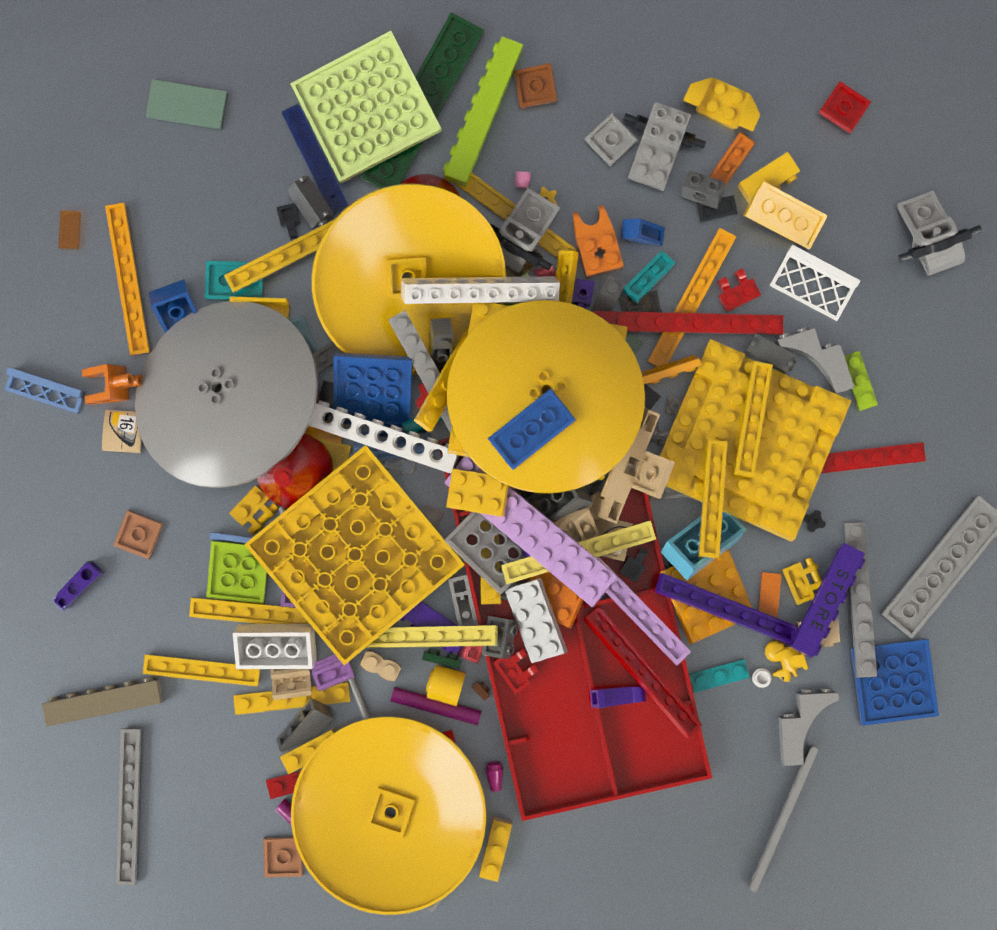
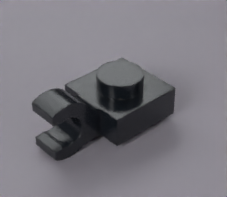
(289, 217)
(633, 566)

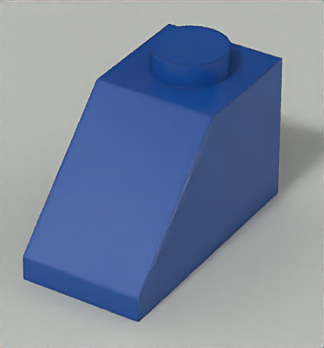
(642, 232)

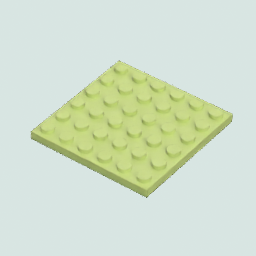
(366, 107)

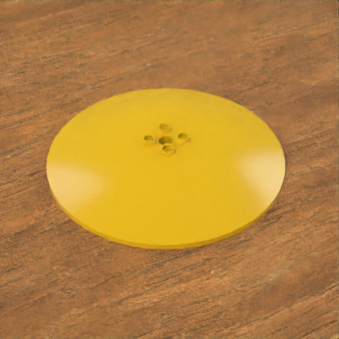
(378, 241)
(557, 347)
(379, 859)

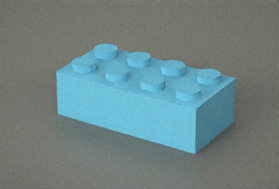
(684, 547)

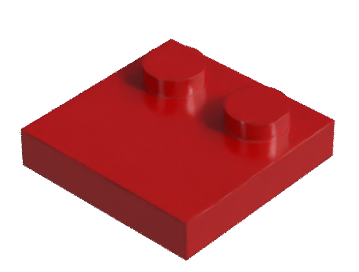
(844, 107)

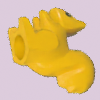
(789, 658)

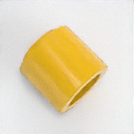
(445, 685)

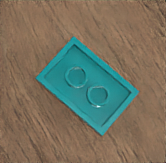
(218, 288)

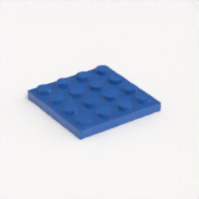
(373, 386)
(902, 684)

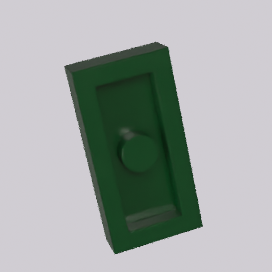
(450, 660)

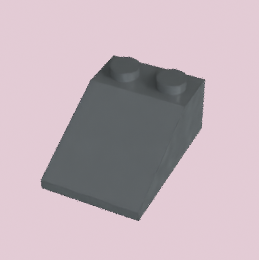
(562, 503)

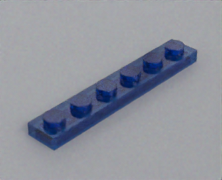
(314, 158)

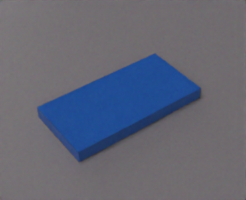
(531, 429)

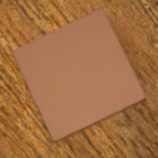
(138, 534)
(281, 858)

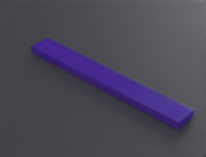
(725, 608)

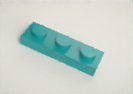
(649, 276)
(719, 675)

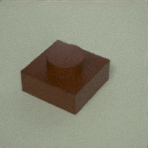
(481, 689)

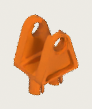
(116, 382)

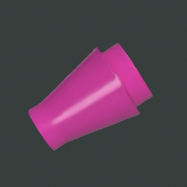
(494, 774)

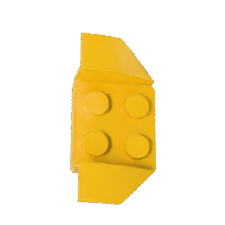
(723, 103)

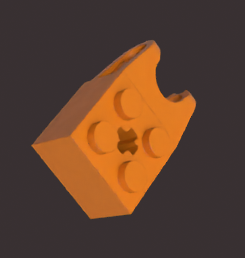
(597, 238)

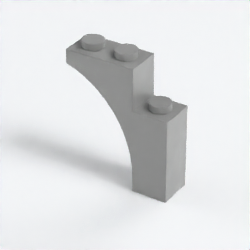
(829, 360)
(794, 728)

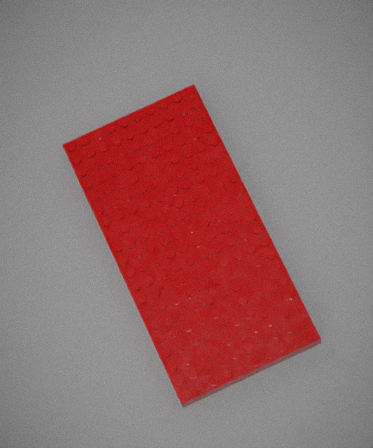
(582, 755)

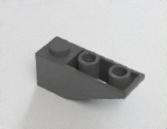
(440, 341)

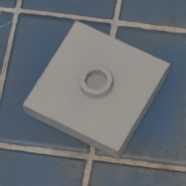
(611, 139)

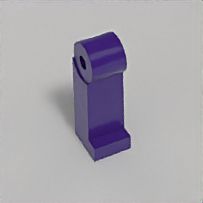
(78, 584)
(616, 696)

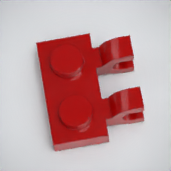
(740, 294)
(513, 673)

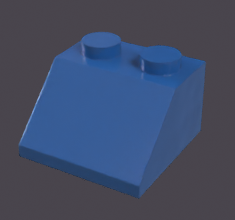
(172, 303)

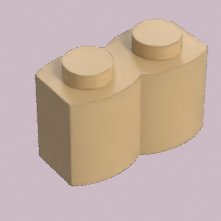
(376, 663)

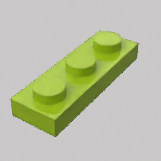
(862, 390)

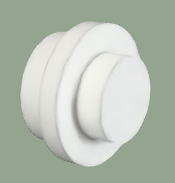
(761, 677)

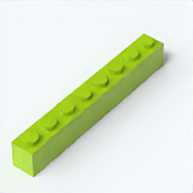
(483, 112)

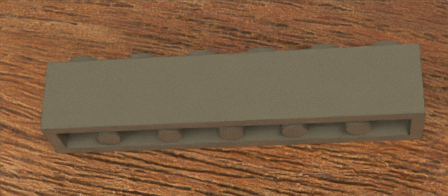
(103, 702)

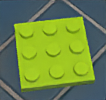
(235, 573)

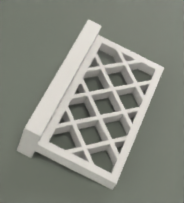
(818, 266)

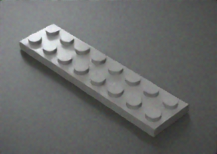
(943, 568)

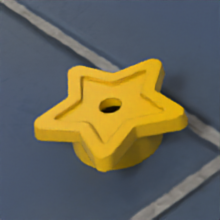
(549, 194)

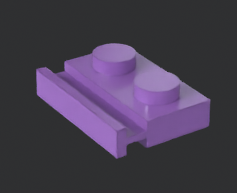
(331, 672)

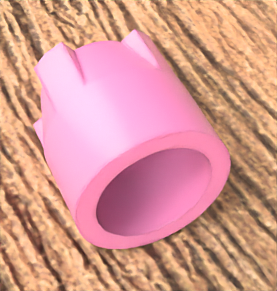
(522, 180)

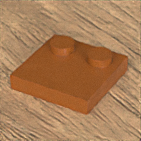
(535, 86)

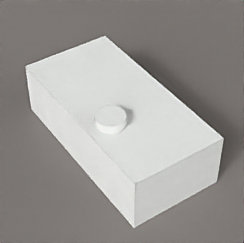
(274, 646)

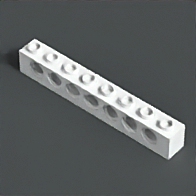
(479, 289)
(372, 439)

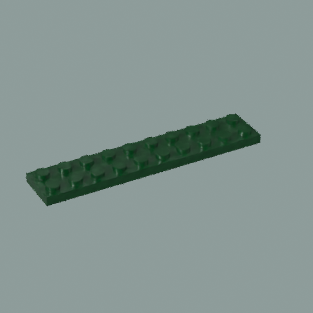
(436, 79)

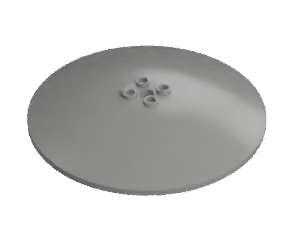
(256, 415)

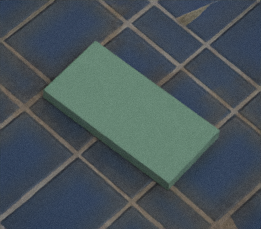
(186, 104)

